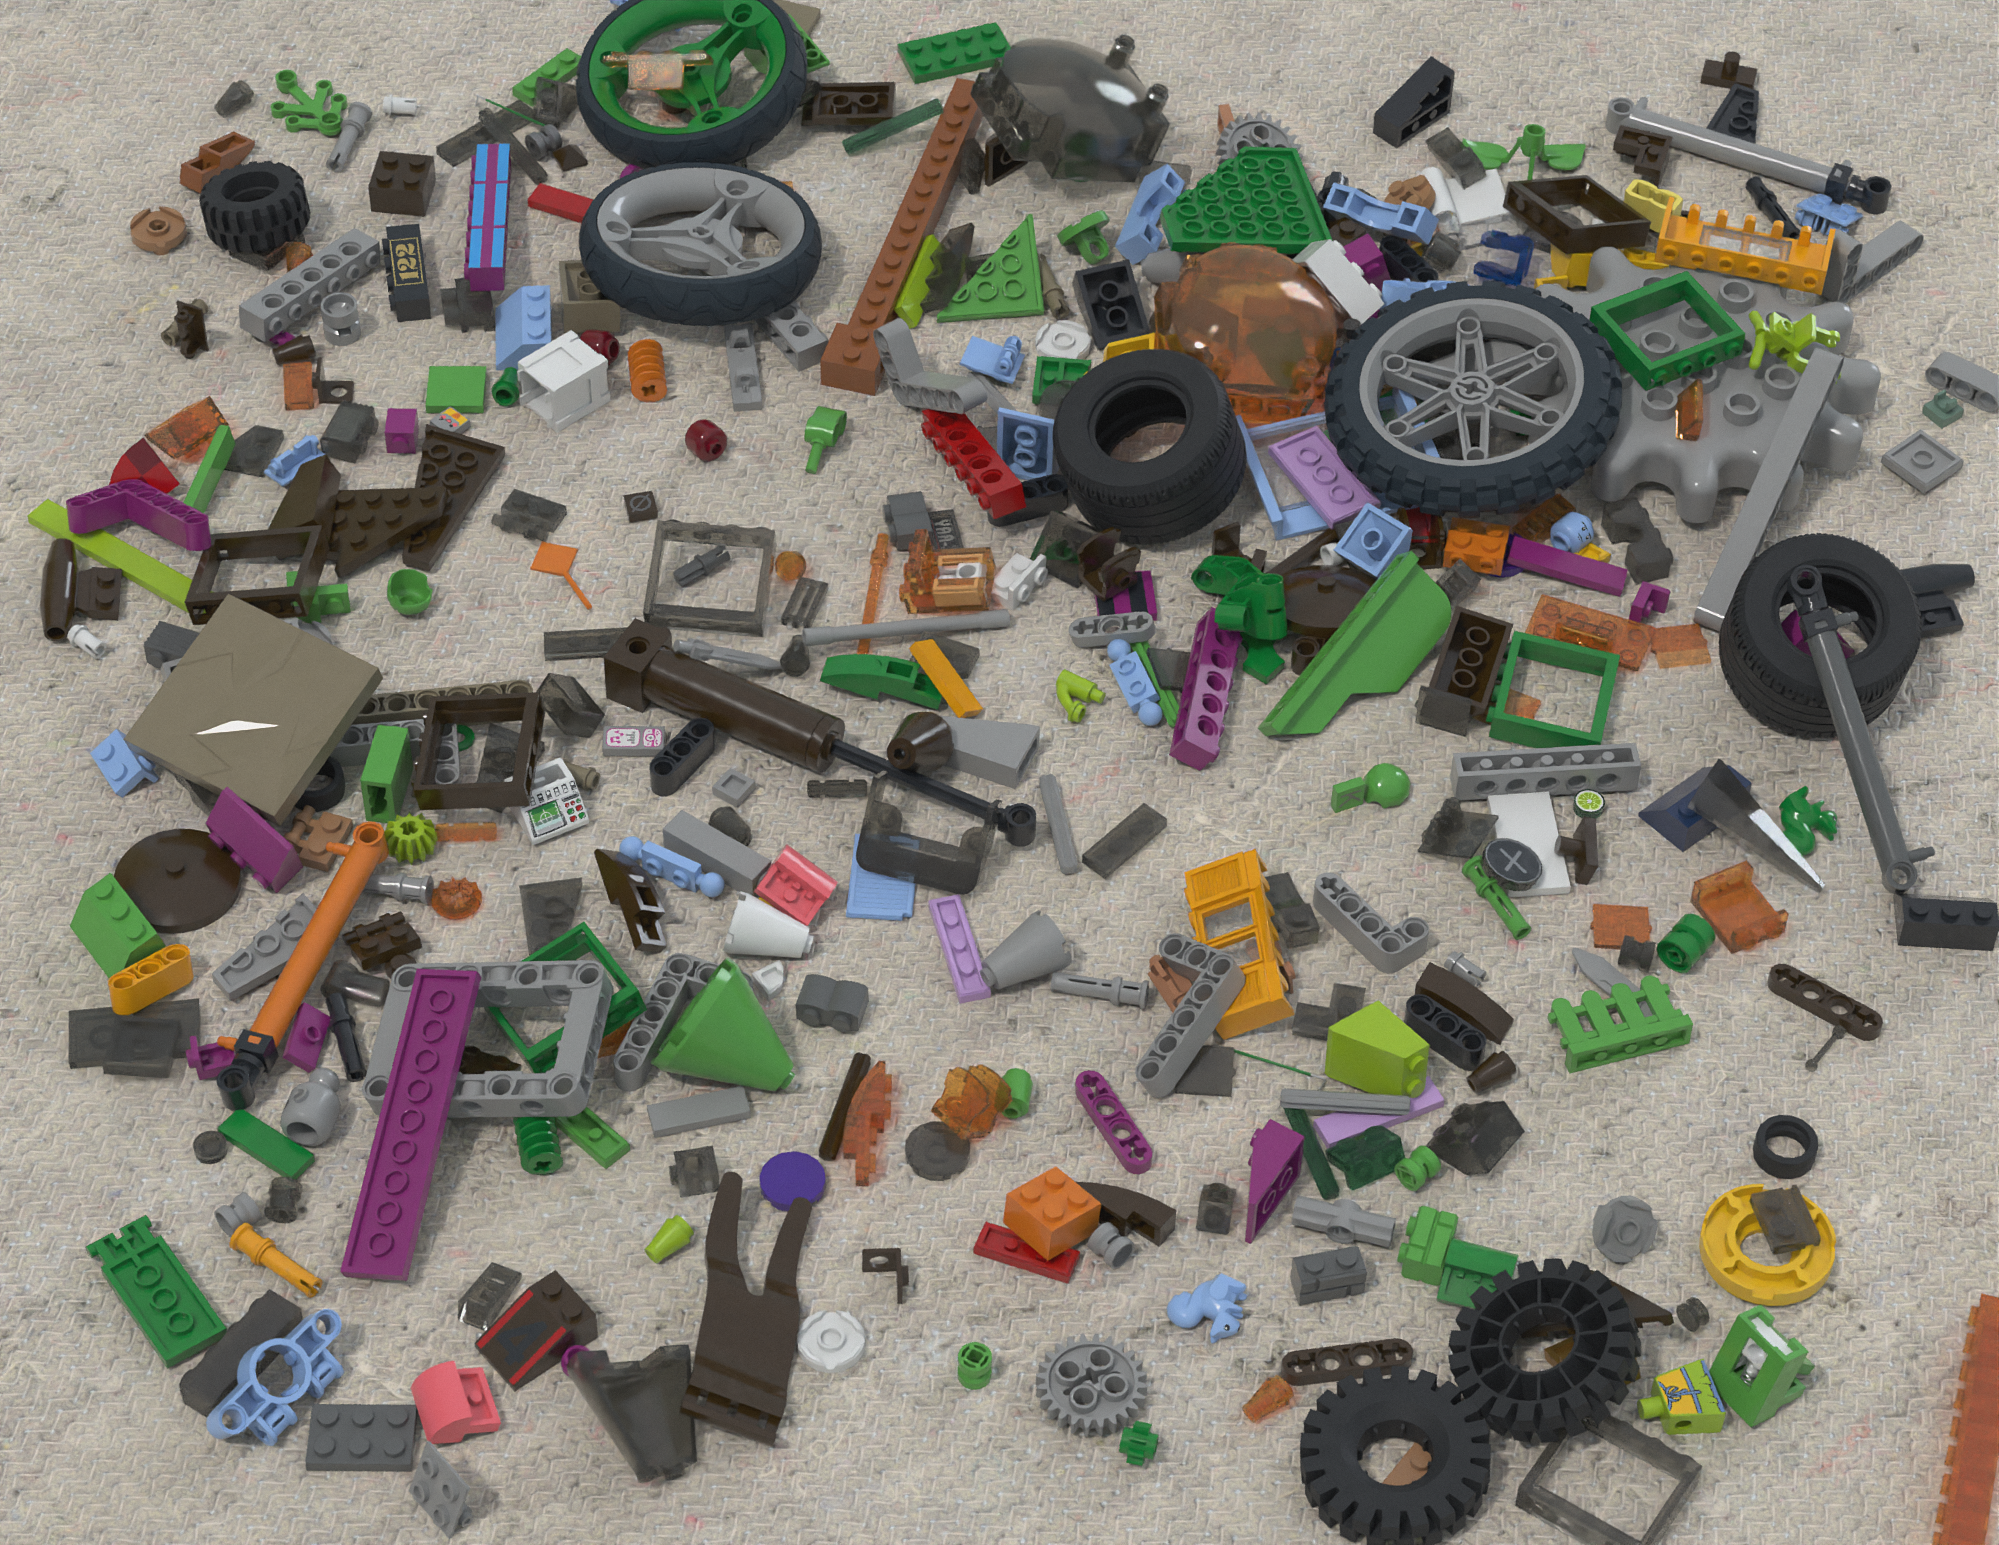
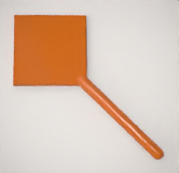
(558, 560)

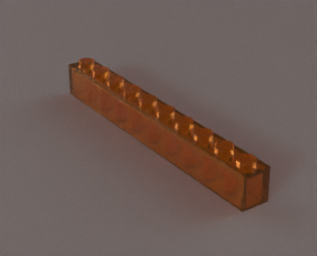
(1975, 1434)

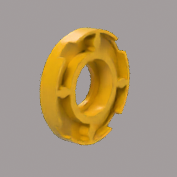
(1731, 1222)

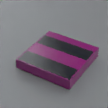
(1133, 599)

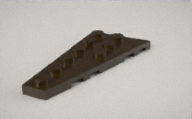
(464, 469)

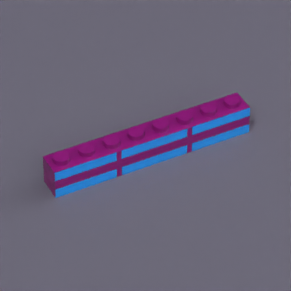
(488, 217)

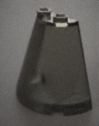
(641, 1407)

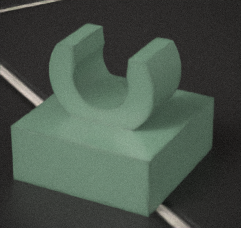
(1942, 410)

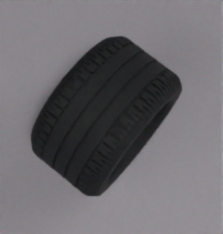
(1158, 496)
(1782, 681)

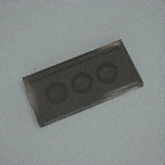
(92, 1029)

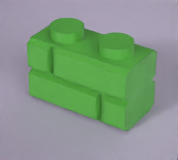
(1428, 1245)

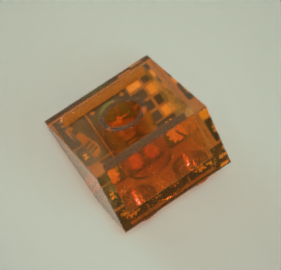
(187, 429)

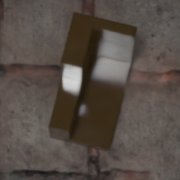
(1648, 147)

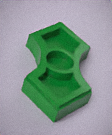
(1262, 658)

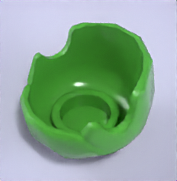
(409, 591)
(1386, 785)

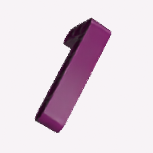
(143, 505)

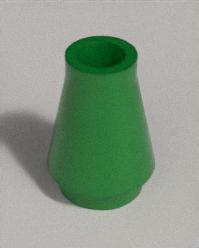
(506, 388)

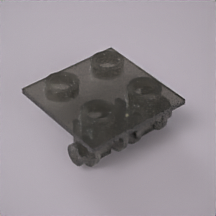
(1456, 831)

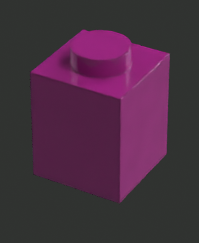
(401, 430)

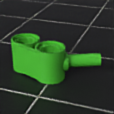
(822, 432)

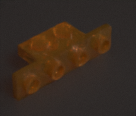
(657, 71)

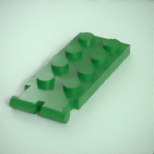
(157, 1292)

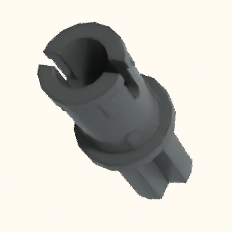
(701, 565)

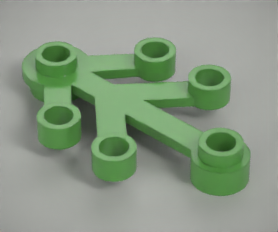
(326, 122)

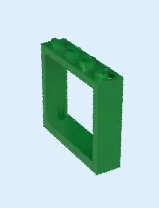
(1656, 296)
(1561, 654)
(623, 1006)

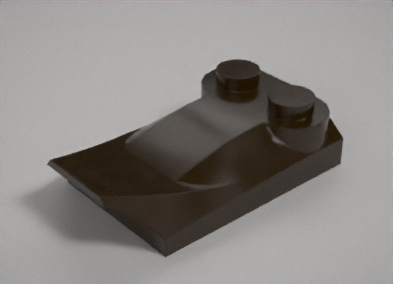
(851, 104)

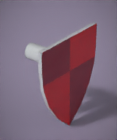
(145, 465)

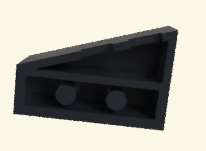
(1416, 104)

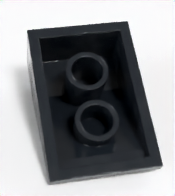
(1110, 303)

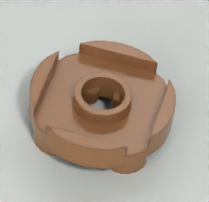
(1413, 191)
(147, 234)

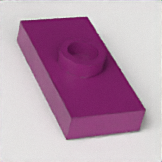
(306, 1037)

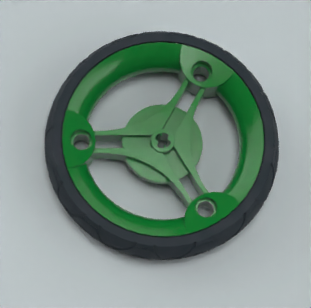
(717, 134)

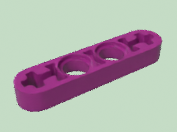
(1117, 1120)

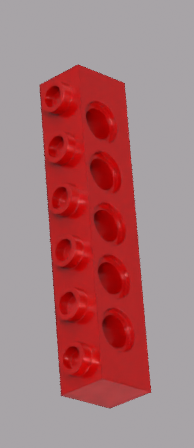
(974, 461)

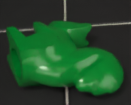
(1801, 818)

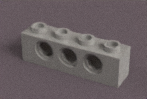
(795, 336)

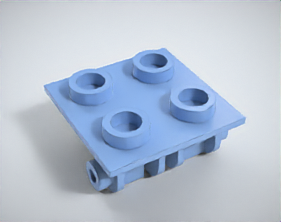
(1821, 207)
(993, 359)

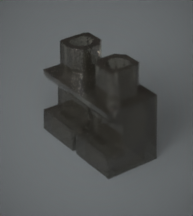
(471, 308)

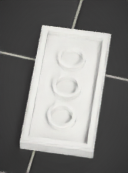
(1532, 822)

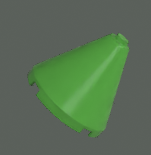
(726, 1036)

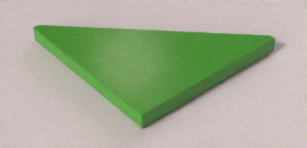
(1004, 284)

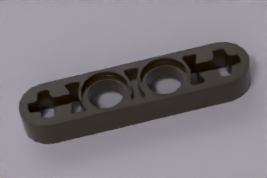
(1827, 998)
(1345, 1357)

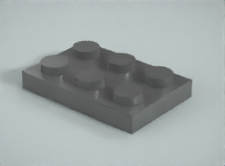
(361, 1437)

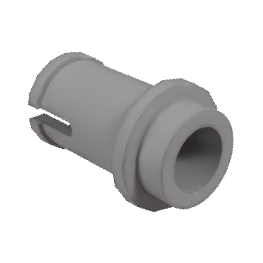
(1464, 968)

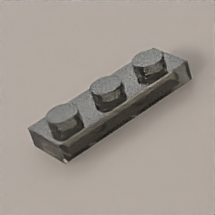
(1124, 840)

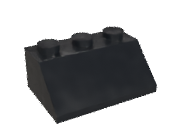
(1946, 921)

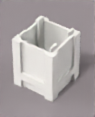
(563, 381)

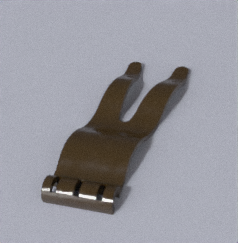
(743, 1337)

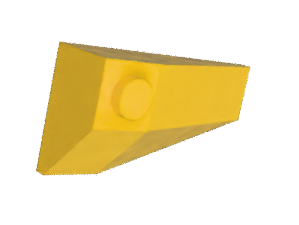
(1577, 265)

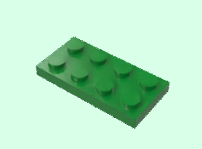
(953, 52)

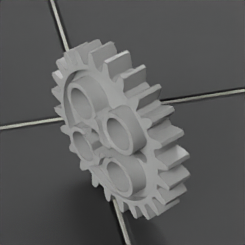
(1242, 134)
(1091, 1384)

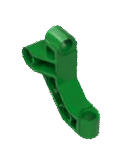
(1251, 600)

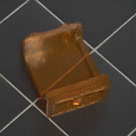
(1737, 908)

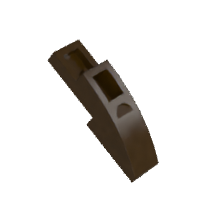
(637, 896)

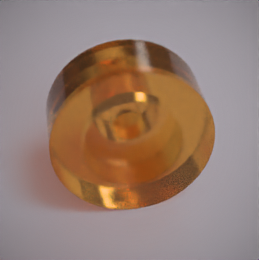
(790, 565)

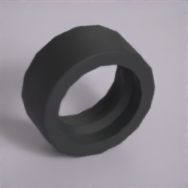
(330, 795)
(1789, 1127)

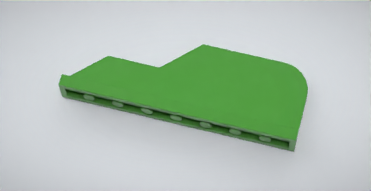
(1369, 650)

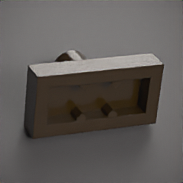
(1728, 72)
(1582, 848)

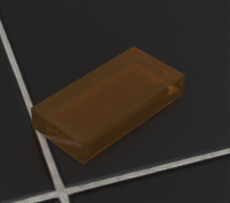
(298, 386)

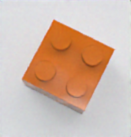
(1051, 1213)

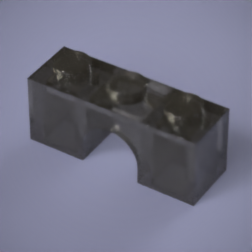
(1647, 554)

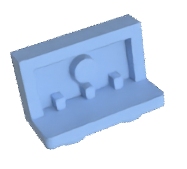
(121, 765)

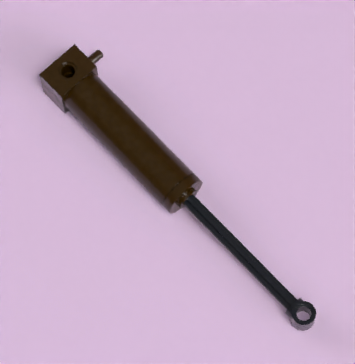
(648, 670)

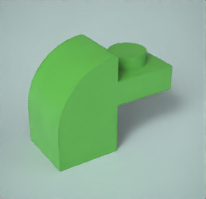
(326, 601)

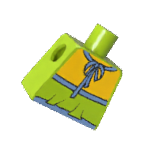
(1684, 1401)

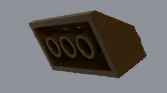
(1471, 657)

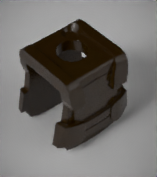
(1437, 536)
(1101, 569)

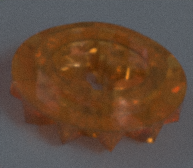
(462, 906)

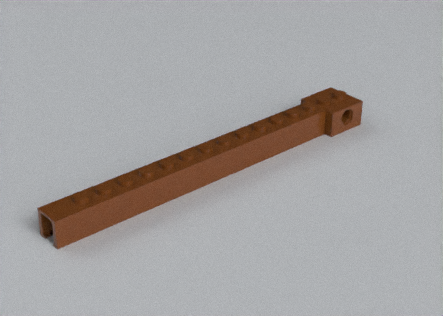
(851, 354)

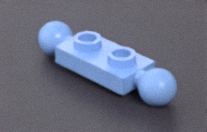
(1134, 682)
(672, 867)

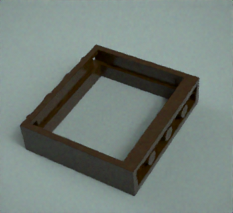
(1533, 203)
(255, 544)
(472, 709)

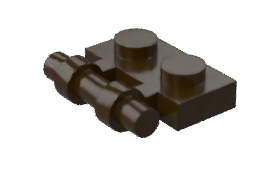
(381, 948)

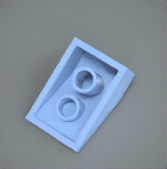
(1026, 444)

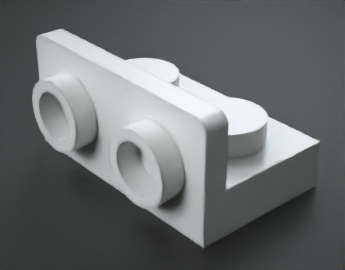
(1017, 580)

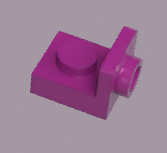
(1649, 598)

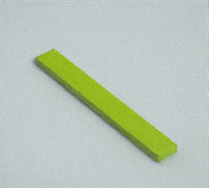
(115, 554)

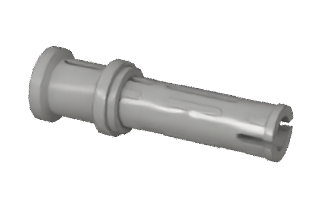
(352, 128)
(401, 887)
(1115, 990)

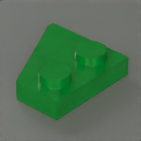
(1054, 369)

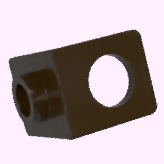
(325, 387)
(1227, 540)
(893, 1264)

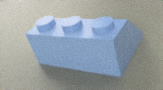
(522, 324)

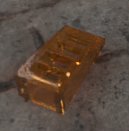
(1554, 507)

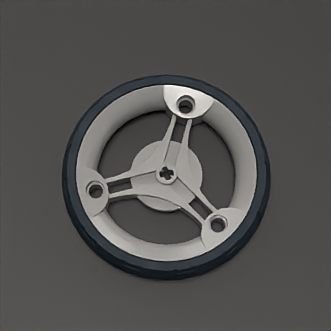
(707, 242)

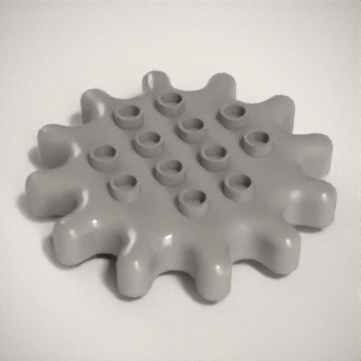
(1738, 403)

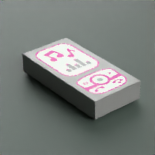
(633, 740)

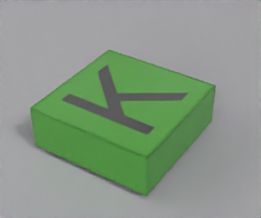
(1347, 794)

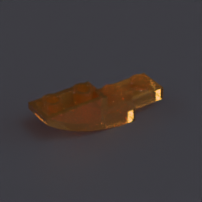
(865, 1120)

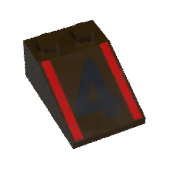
(537, 1331)

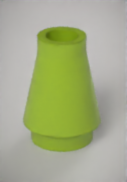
(671, 1237)

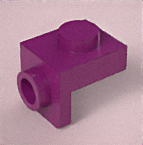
(208, 1058)

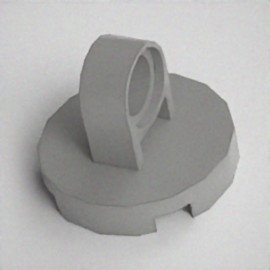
(1624, 1228)

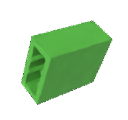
(386, 774)

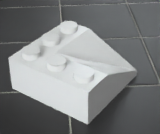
(1340, 280)

